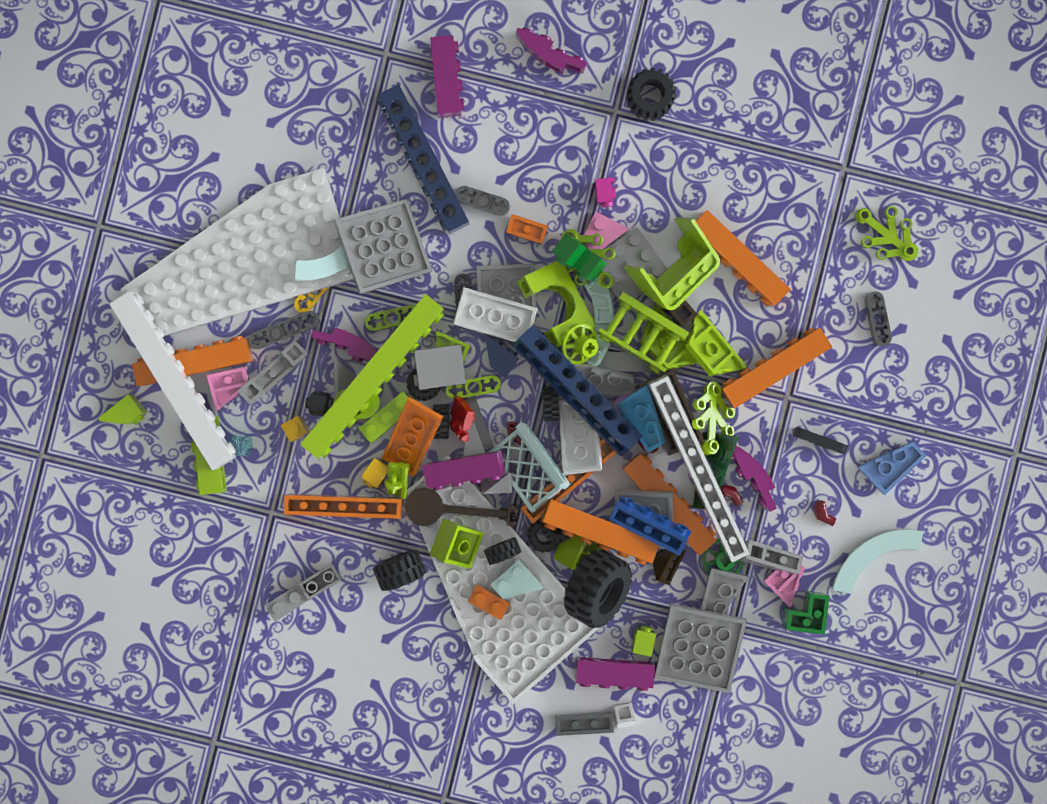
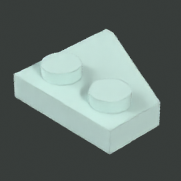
(516, 581)

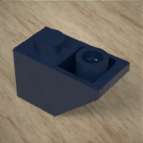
(500, 358)

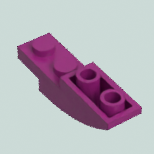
(541, 49)
(358, 348)
(748, 469)

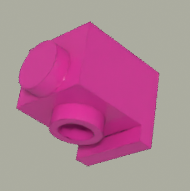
(605, 192)

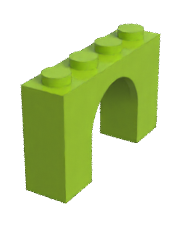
(556, 278)

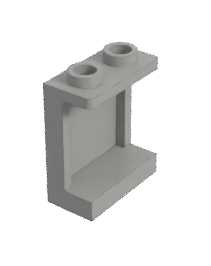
(438, 367)

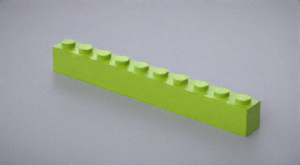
(372, 376)

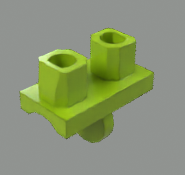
(397, 479)

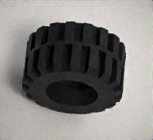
(656, 79)
(399, 570)

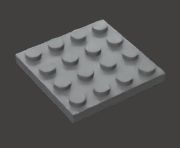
(382, 246)
(700, 648)

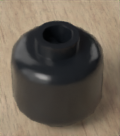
(319, 403)

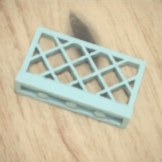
(544, 460)

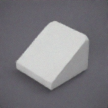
(624, 715)

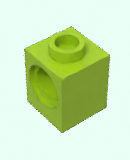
(643, 641)

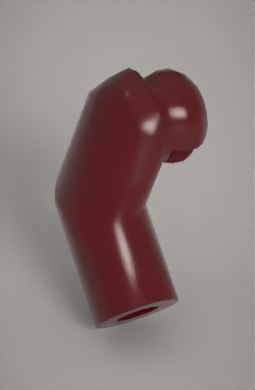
(821, 513)

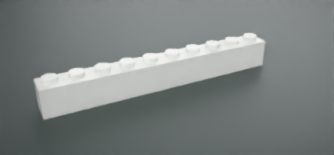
(173, 380)
(698, 468)

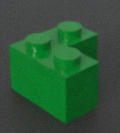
(576, 255)
(811, 617)

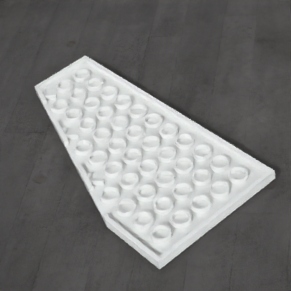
(245, 257)
(534, 629)

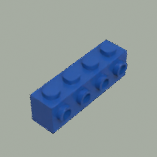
(650, 525)

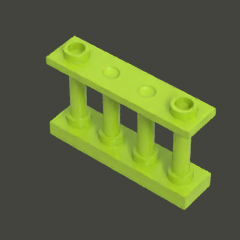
(659, 324)

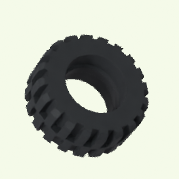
(597, 588)

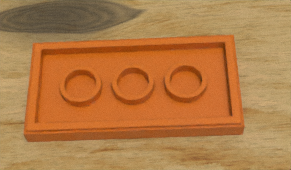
(412, 435)

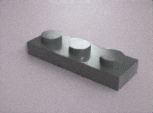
(584, 723)

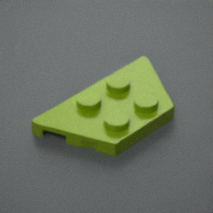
(711, 348)
(679, 354)

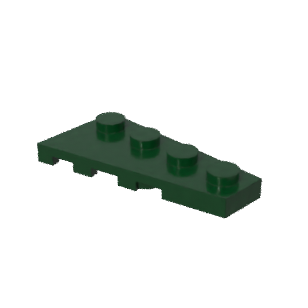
(718, 462)

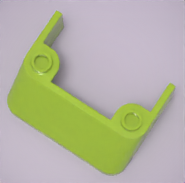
(681, 279)

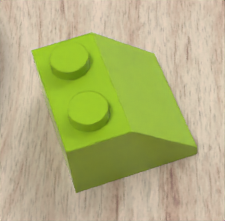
(456, 543)

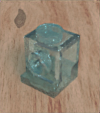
(242, 447)

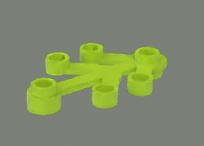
(889, 235)
(600, 252)
(712, 393)

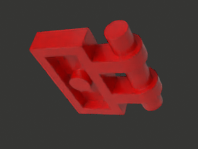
(461, 418)

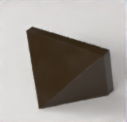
(666, 565)

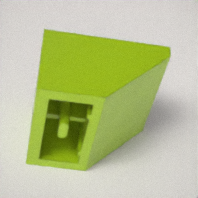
(573, 551)

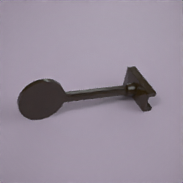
(426, 507)

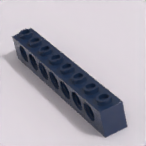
(394, 97)
(581, 399)

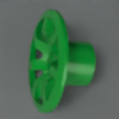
(720, 560)

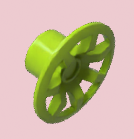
(582, 345)

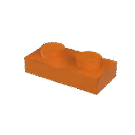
(526, 229)
(488, 602)

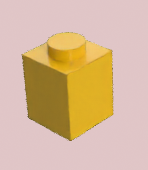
(295, 428)
(375, 473)

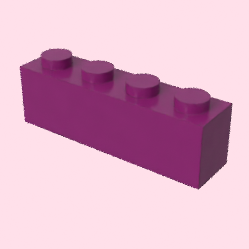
(445, 76)
(464, 469)
(614, 673)

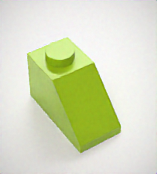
(126, 411)

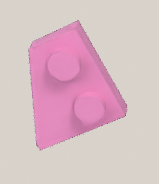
(606, 228)
(226, 384)
(784, 584)

